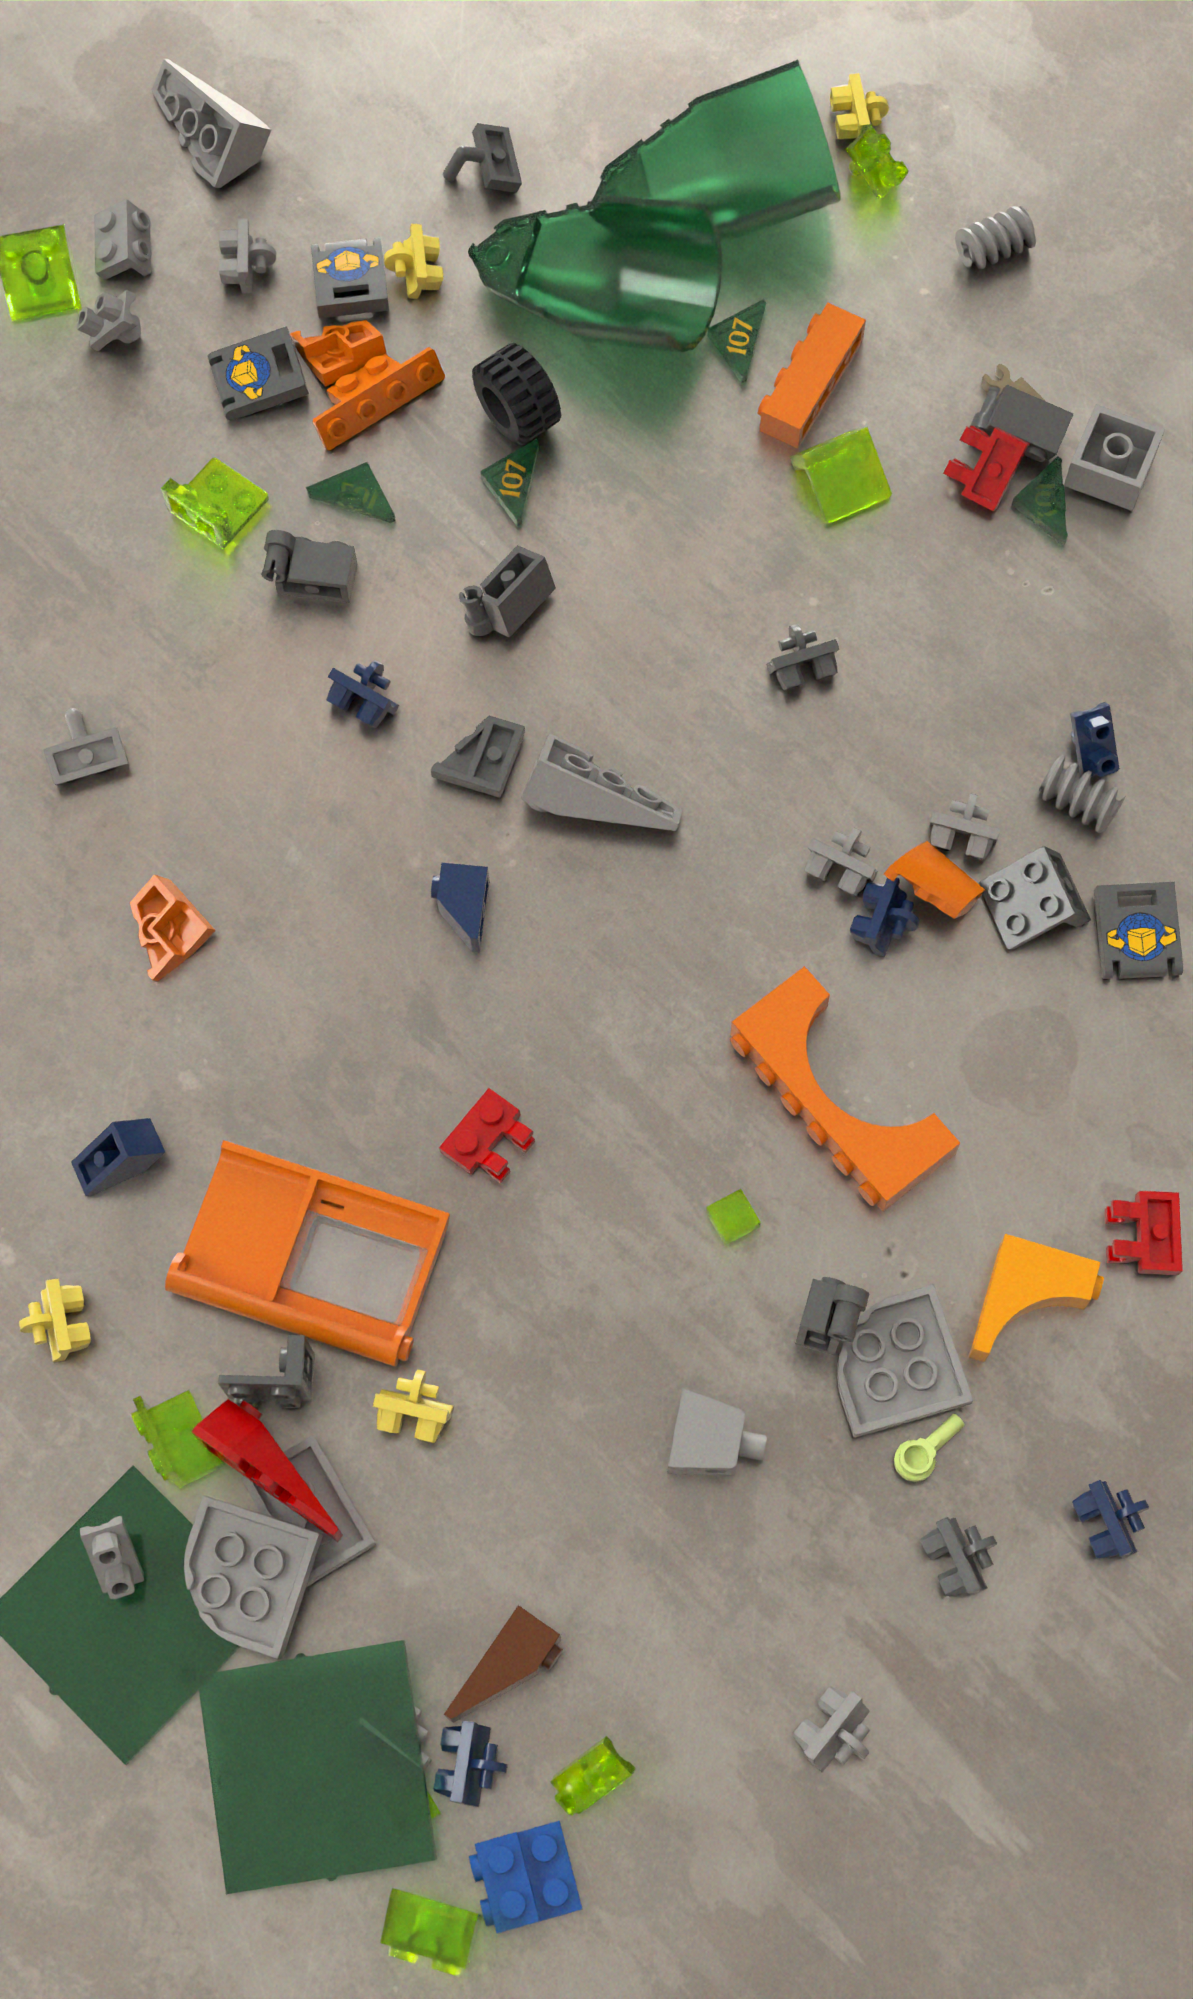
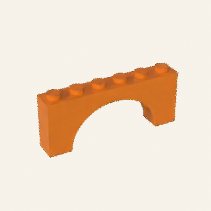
(880, 1158)

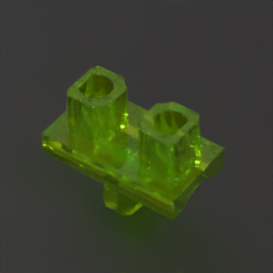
(874, 162)
(590, 1777)

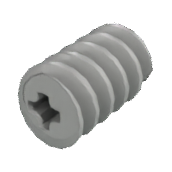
(995, 236)
(1080, 794)

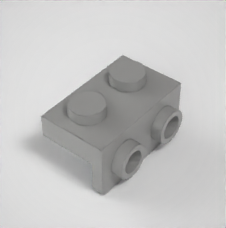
(122, 240)

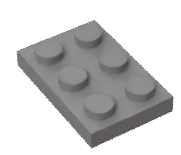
(323, 1482)

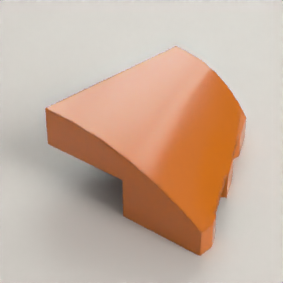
(339, 349)
(937, 880)
(167, 925)

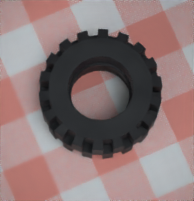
(516, 394)

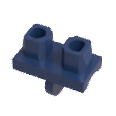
(345, 689)
(1095, 740)
(889, 919)
(1101, 1502)
(473, 1766)

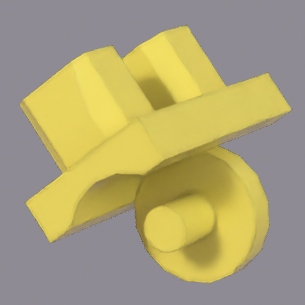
(861, 110)
(410, 260)
(62, 1337)
(430, 1414)

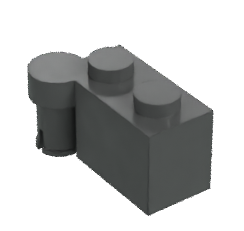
(1026, 418)
(309, 567)
(509, 594)
(830, 1314)

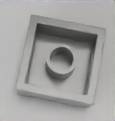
(1114, 457)

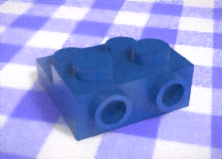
(525, 1877)

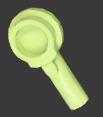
(916, 1458)

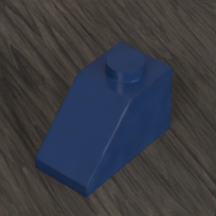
(463, 900)
(117, 1155)

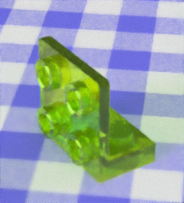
(844, 473)
(215, 501)
(176, 1450)

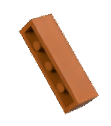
(811, 375)

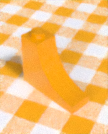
(1029, 1279)

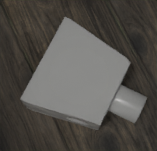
(710, 1437)

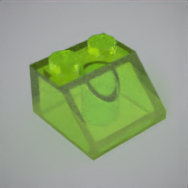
(38, 272)
(430, 1930)

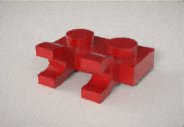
(994, 469)
(481, 1130)
(1158, 1232)

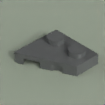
(483, 758)

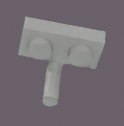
(85, 752)

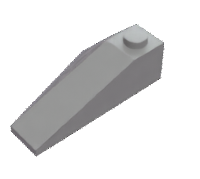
(213, 127)
(573, 786)

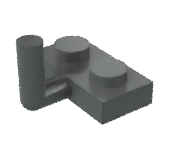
(496, 158)

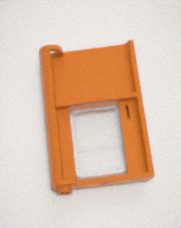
(318, 1269)

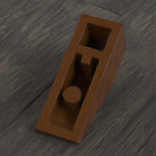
(511, 1660)

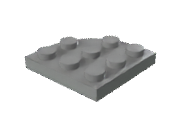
(900, 1364)
(248, 1574)

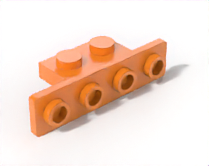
(374, 393)

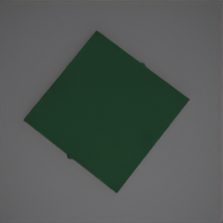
(121, 1659)
(316, 1767)

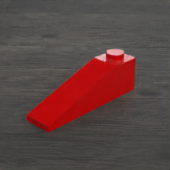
(246, 1445)

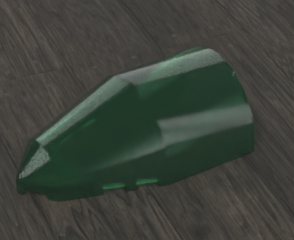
(741, 150)
(611, 270)

